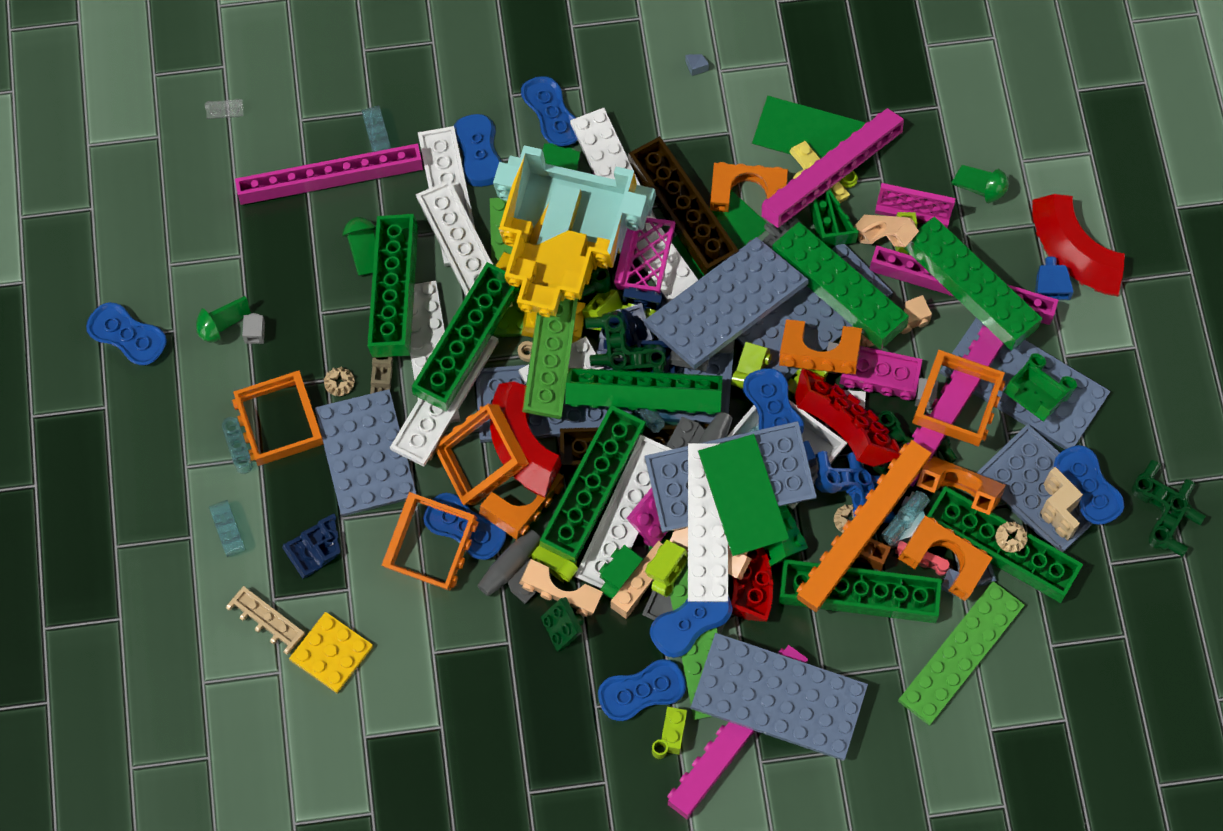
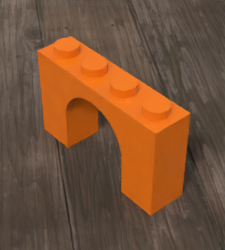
(728, 175)
(840, 359)
(941, 473)
(516, 519)
(971, 559)

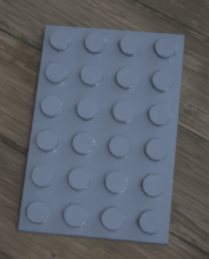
(359, 455)
(1023, 469)

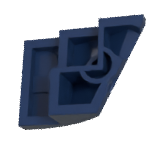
(635, 328)
(314, 547)

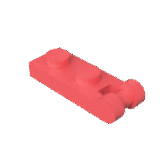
(929, 560)

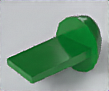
(982, 182)
(362, 243)
(211, 324)

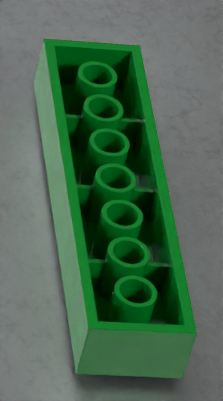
(973, 283)
(393, 286)
(842, 286)
(465, 338)
(644, 390)
(592, 484)
(1035, 564)
(869, 592)

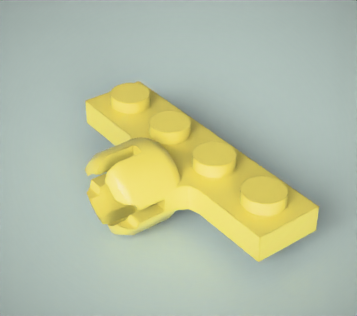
(806, 158)

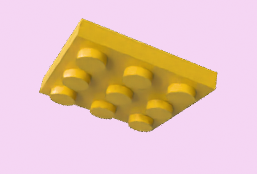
(331, 652)

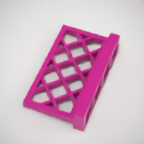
(889, 204)
(628, 256)

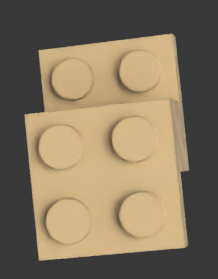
(1063, 501)

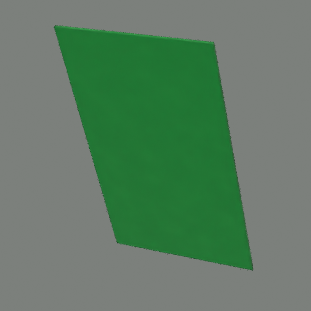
(789, 124)
(739, 223)
(743, 494)

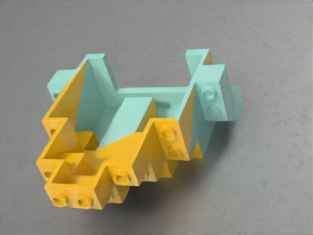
(563, 226)

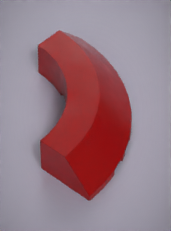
(1072, 247)
(844, 414)
(543, 463)
(754, 592)

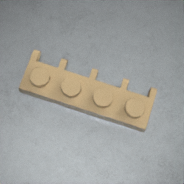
(266, 618)

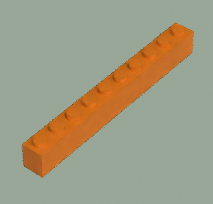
(863, 526)

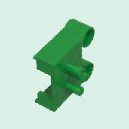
(1038, 390)

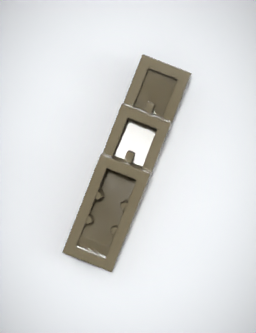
(381, 374)

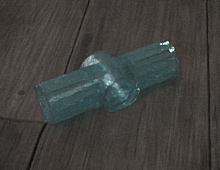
(652, 419)
(912, 509)

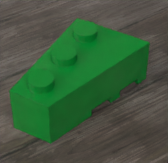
(830, 221)
(790, 547)

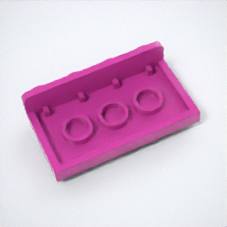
(885, 373)
(646, 521)

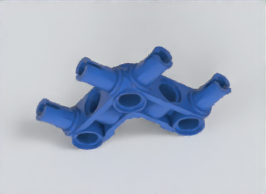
(854, 480)

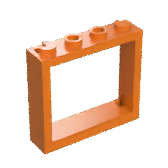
(973, 369)
(268, 387)
(443, 449)
(401, 530)

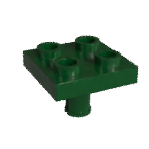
(562, 624)

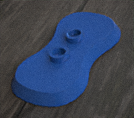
(546, 100)
(476, 139)
(138, 341)
(769, 394)
(1100, 499)
(485, 540)
(679, 629)
(657, 684)

